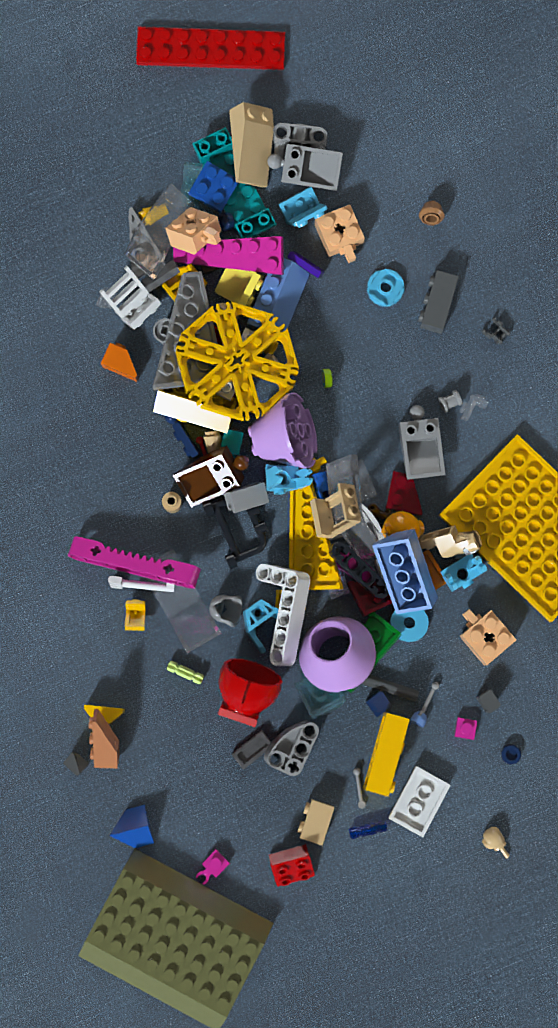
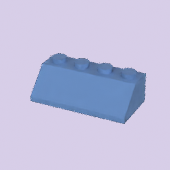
(281, 294)
(405, 572)

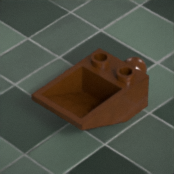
(211, 476)

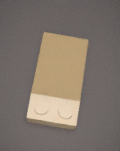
(252, 142)

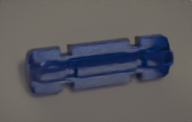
(369, 829)

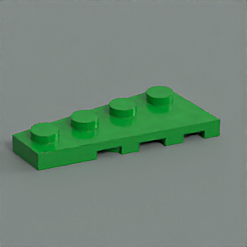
(382, 634)

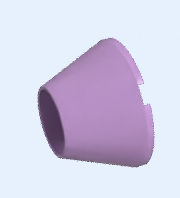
(346, 671)

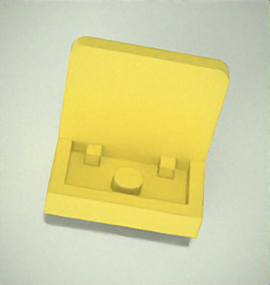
(239, 286)

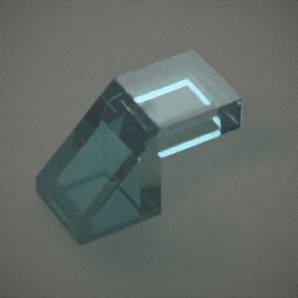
(190, 174)

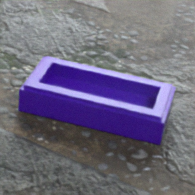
(306, 264)

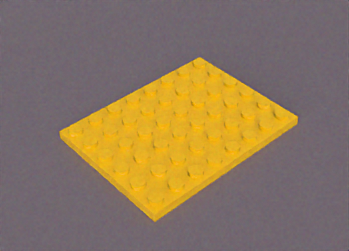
(517, 520)

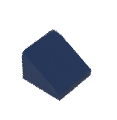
(378, 703)

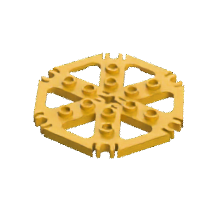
(224, 355)

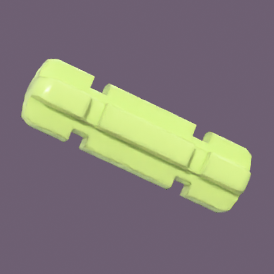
(185, 672)

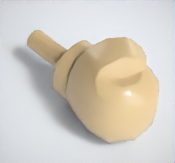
(494, 840)

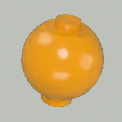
(402, 521)

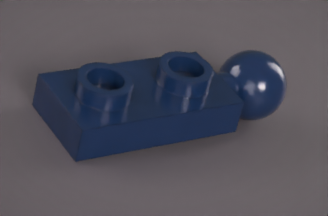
(183, 435)

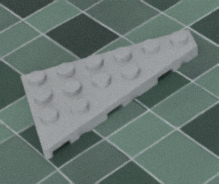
(188, 307)

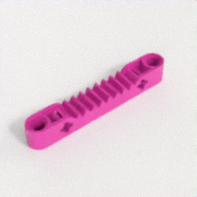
(183, 574)

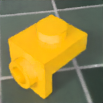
(135, 615)

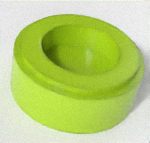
(326, 378)

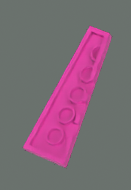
(244, 254)

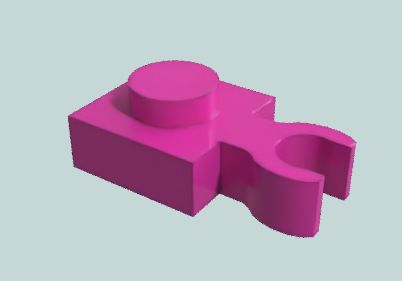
(213, 865)

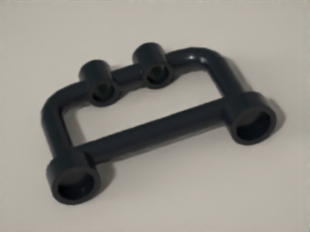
(259, 527)

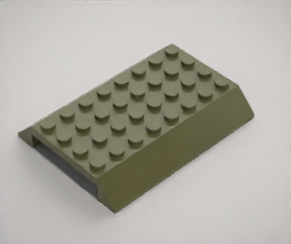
(176, 939)

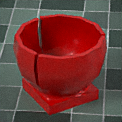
(247, 690)

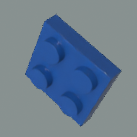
(213, 187)

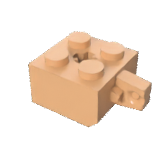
(194, 230)
(336, 242)
(486, 624)

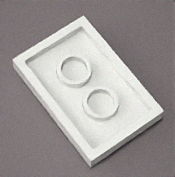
(419, 801)

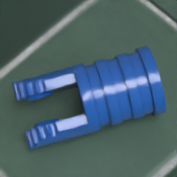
(320, 484)

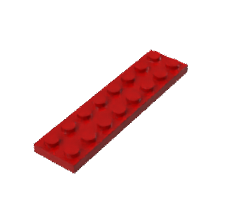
(210, 48)

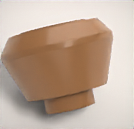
(431, 213)

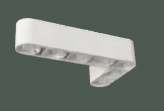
(290, 610)

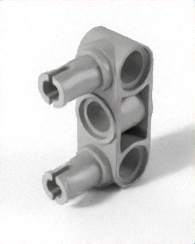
(297, 135)

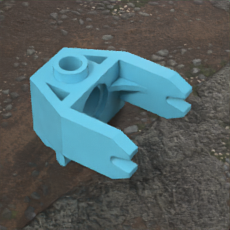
(286, 478)
(471, 565)
(252, 621)

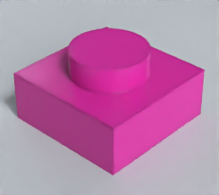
(465, 728)

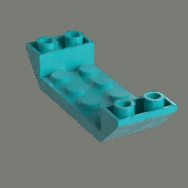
(245, 203)

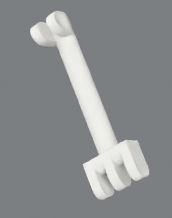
(119, 583)

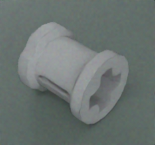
(450, 401)

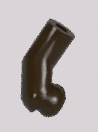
(378, 513)

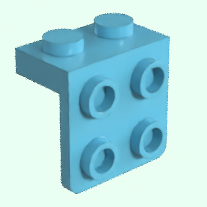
(301, 208)

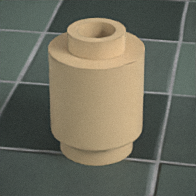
(174, 507)

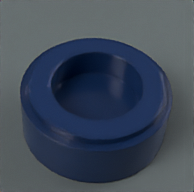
(226, 221)
(510, 754)

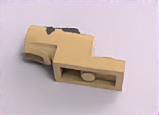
(451, 542)

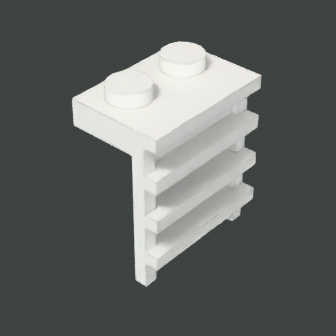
(137, 306)

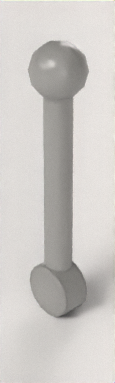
(361, 804)

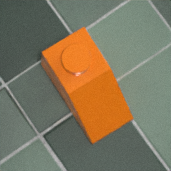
(119, 361)

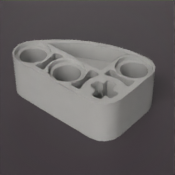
(286, 744)

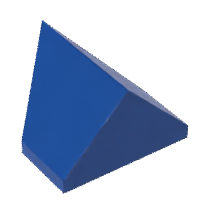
(134, 828)

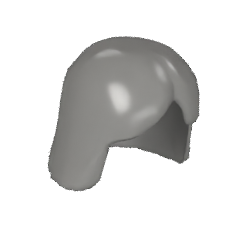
(232, 614)

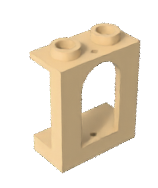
(323, 515)

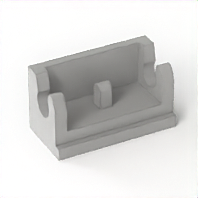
(246, 497)

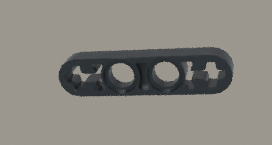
(357, 572)

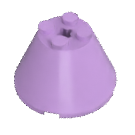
(285, 433)

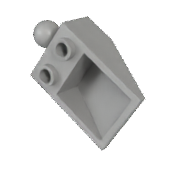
(312, 167)
(422, 449)

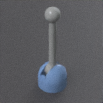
(419, 717)

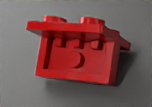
(291, 865)

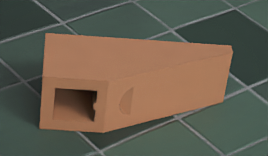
(104, 741)

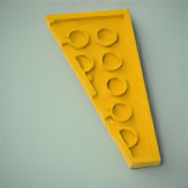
(307, 550)

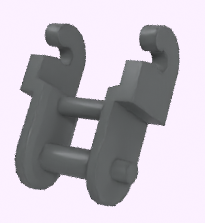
(498, 340)

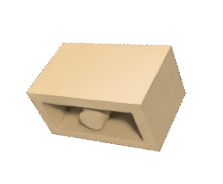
(316, 821)

